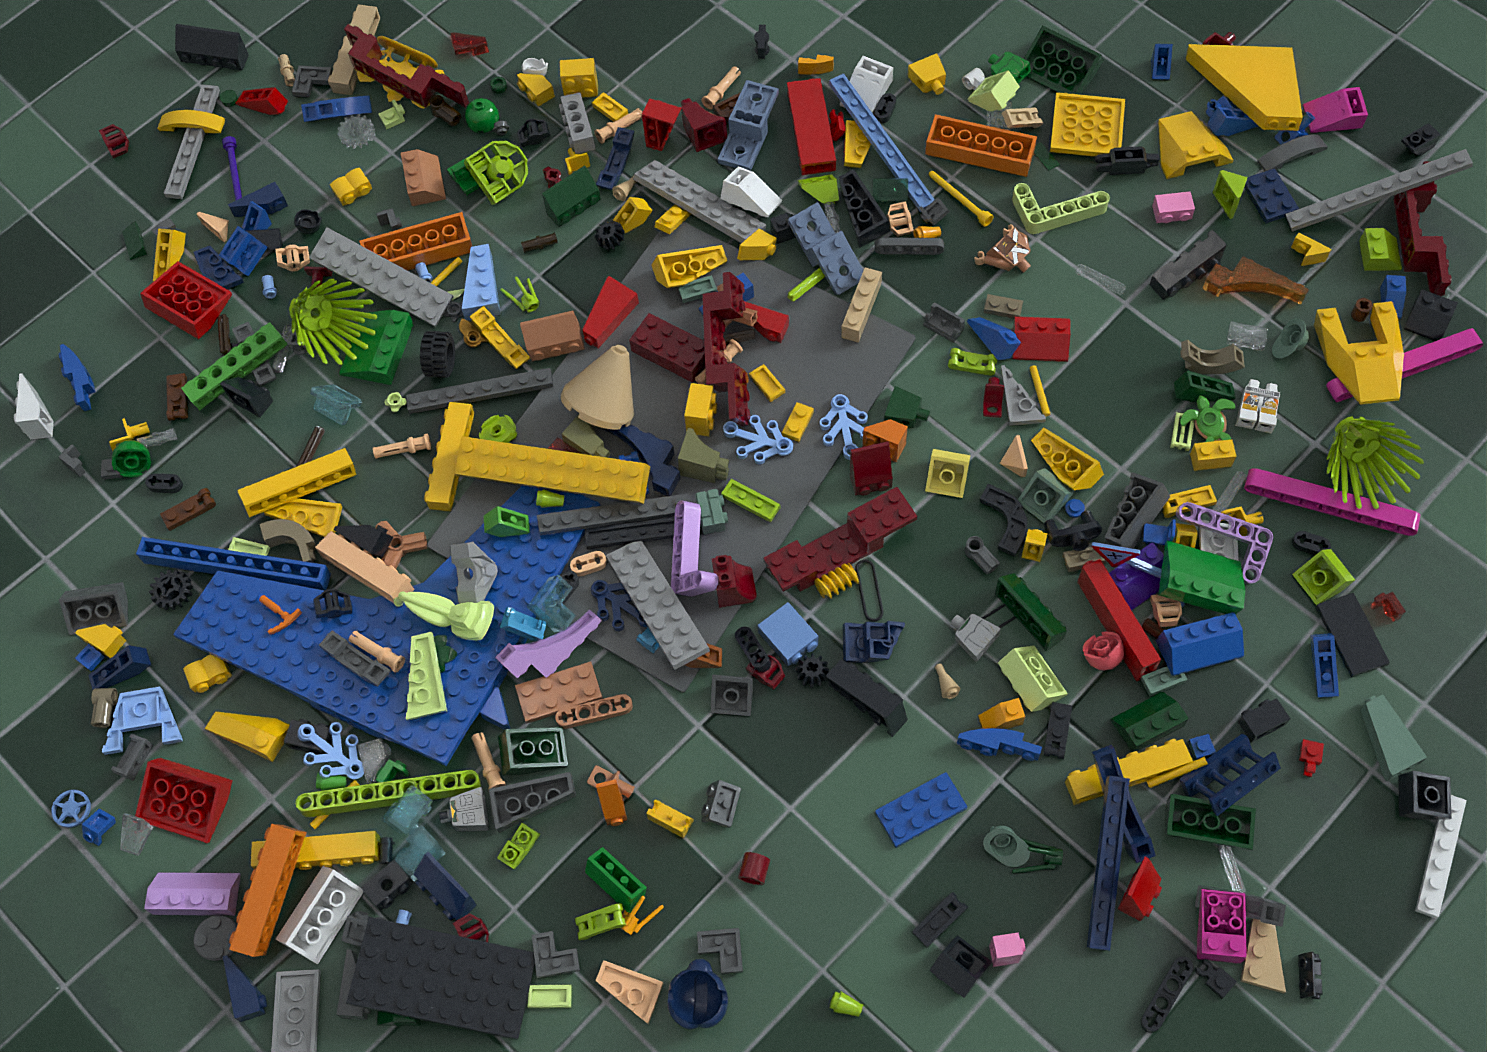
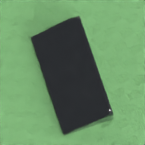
(269, 237)

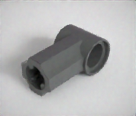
(982, 556)

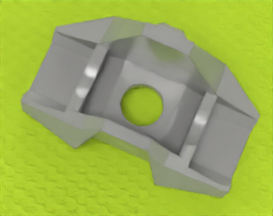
(484, 572)

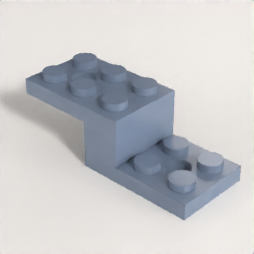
(748, 125)
(826, 248)

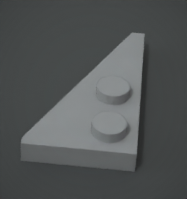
(1019, 406)

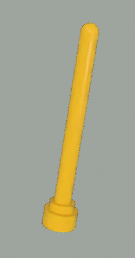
(984, 217)

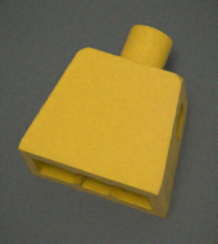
(928, 74)

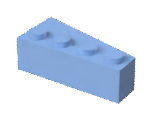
(480, 283)

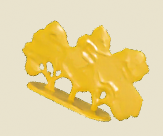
(400, 67)

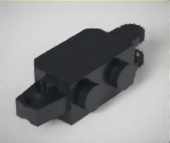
(1126, 161)

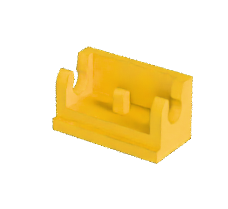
(669, 818)

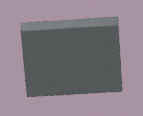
(731, 695)

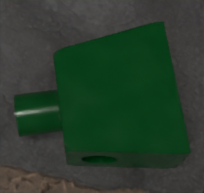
(905, 408)

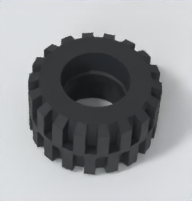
(437, 354)

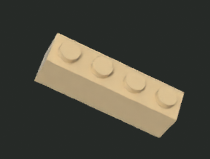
(861, 305)

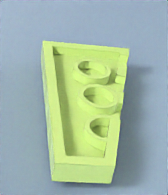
(425, 682)

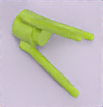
(529, 302)

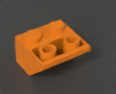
(887, 431)

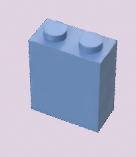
(788, 634)

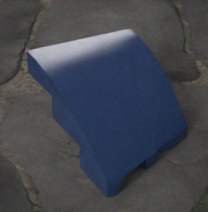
(870, 641)

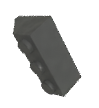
(95, 607)

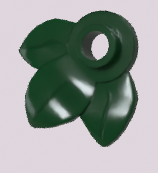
(444, 653)

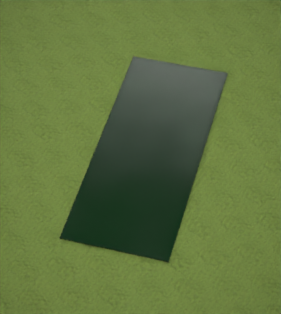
(1045, 156)

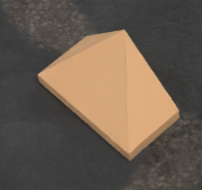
(216, 225)
(1015, 459)

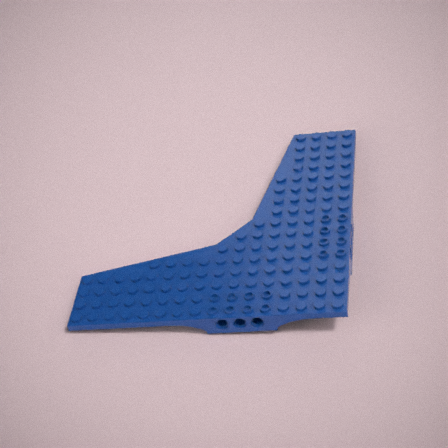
(235, 627)

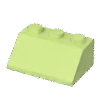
(1032, 678)

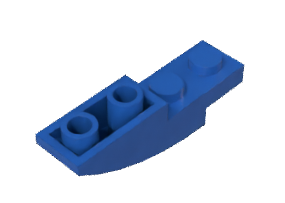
(336, 108)
(78, 376)
(992, 739)

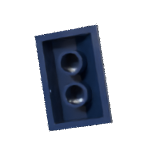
(443, 888)

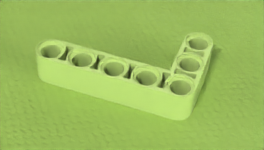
(1057, 214)

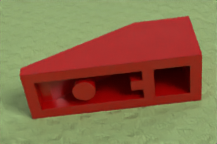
(263, 100)
(770, 323)

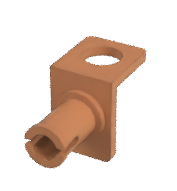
(625, 788)

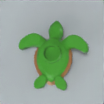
(1209, 420)

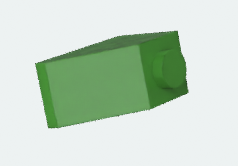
(505, 522)

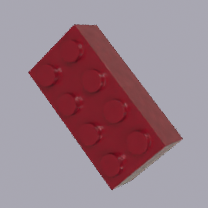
(669, 347)

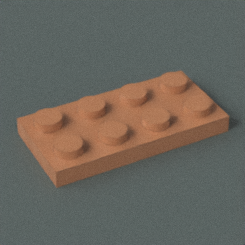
(559, 690)

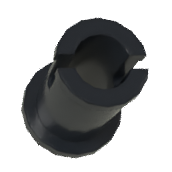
(386, 849)

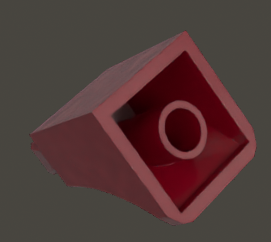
(702, 126)
(734, 582)

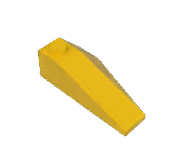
(683, 267)

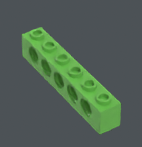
(244, 365)

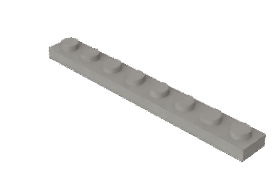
(190, 146)

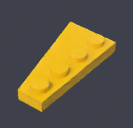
(315, 516)

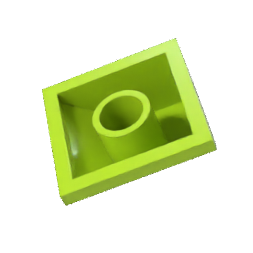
(822, 188)

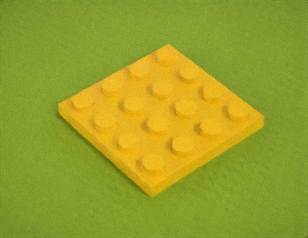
(1086, 124)

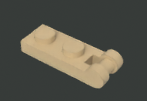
(1022, 118)

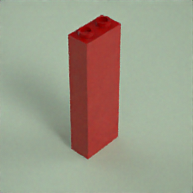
(811, 126)
(1118, 618)

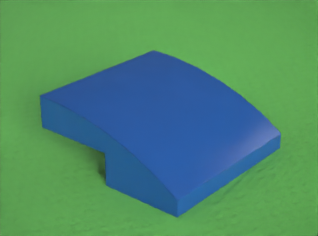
(243, 251)

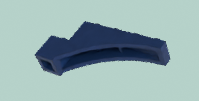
(654, 453)
(1135, 837)

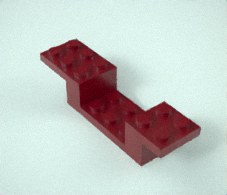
(420, 88)
(1419, 251)
(720, 374)
(846, 544)

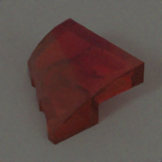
(466, 43)

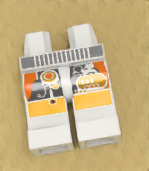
(1260, 400)

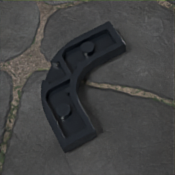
(1014, 515)

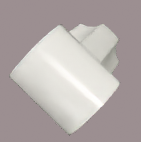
(973, 79)

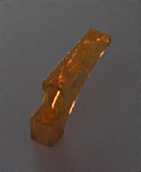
(1252, 278)

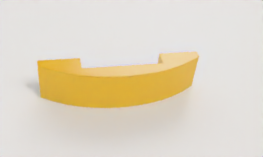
(191, 119)
(499, 338)

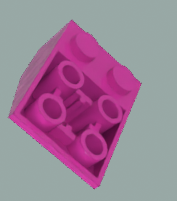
(1337, 111)
(1222, 926)

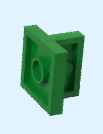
(463, 177)

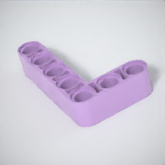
(1233, 532)
(685, 575)

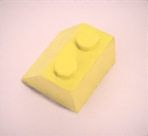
(947, 473)

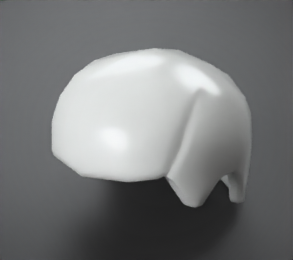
(534, 66)

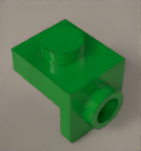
(390, 770)

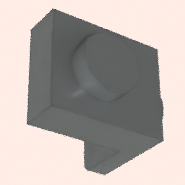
(934, 211)
(388, 217)

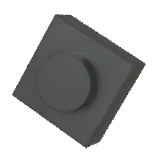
(107, 470)

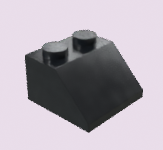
(1430, 315)
(247, 395)
(1424, 796)
(960, 966)

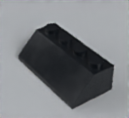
(210, 47)

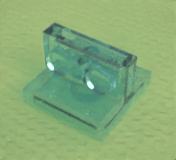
(334, 402)

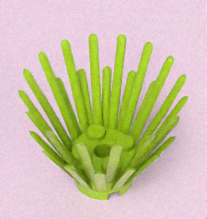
(322, 314)
(1360, 445)

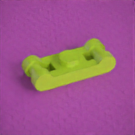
(972, 362)
(600, 921)

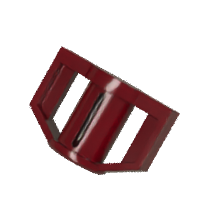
(115, 140)
(552, 176)
(764, 677)
(473, 928)

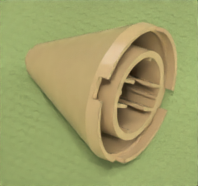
(603, 391)

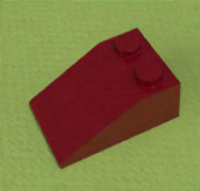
(871, 468)

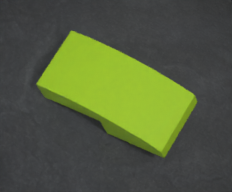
(519, 846)

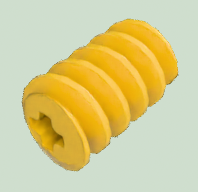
(836, 580)

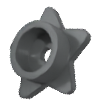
(452, 307)

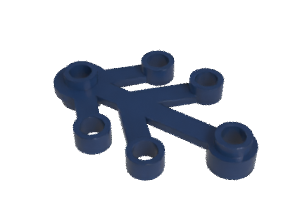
(618, 602)

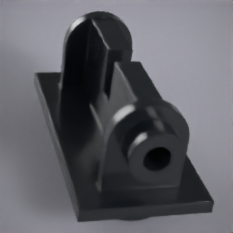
(1309, 966)

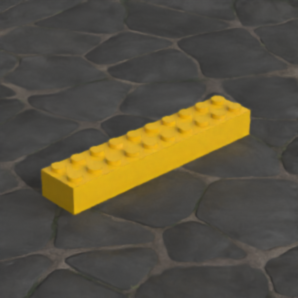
(552, 469)

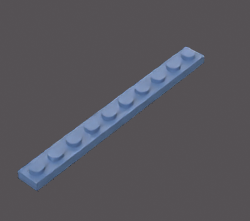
(880, 140)

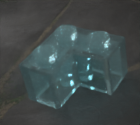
(548, 604)
(407, 811)
(420, 843)

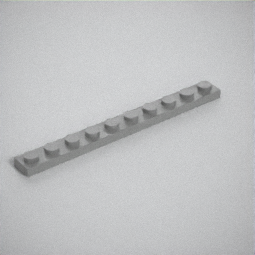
(1379, 190)

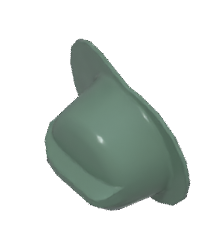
(1292, 338)
(1006, 846)

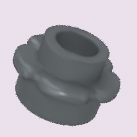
(501, 127)

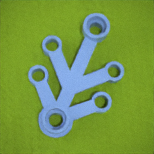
(843, 423)
(759, 440)
(333, 753)

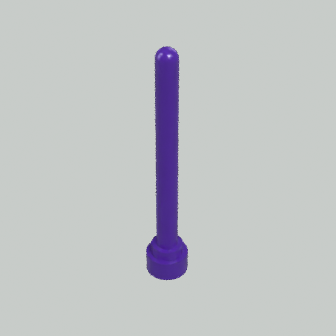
(229, 144)

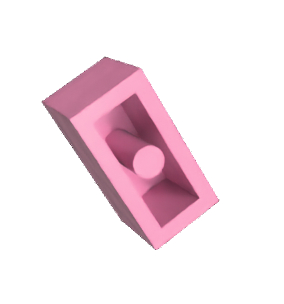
(1173, 207)
(1006, 949)

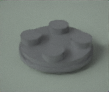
(213, 937)

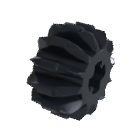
(609, 235)
(814, 664)

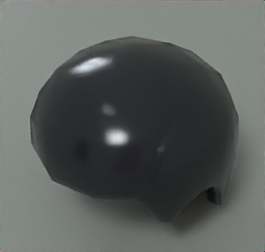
(307, 221)

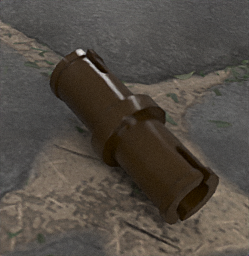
(539, 242)

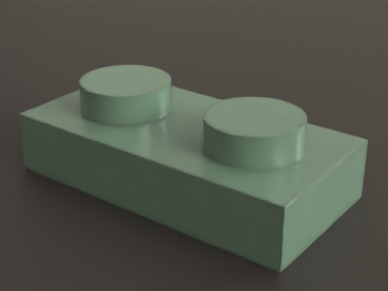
(696, 288)
(1161, 680)

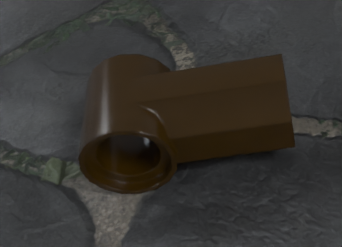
(444, 111)

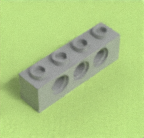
(577, 123)

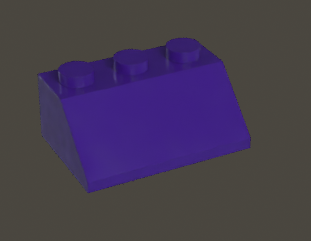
(1136, 584)

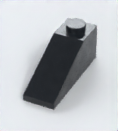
(370, 538)

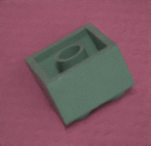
(1045, 495)

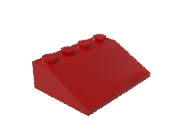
(186, 299)
(182, 799)

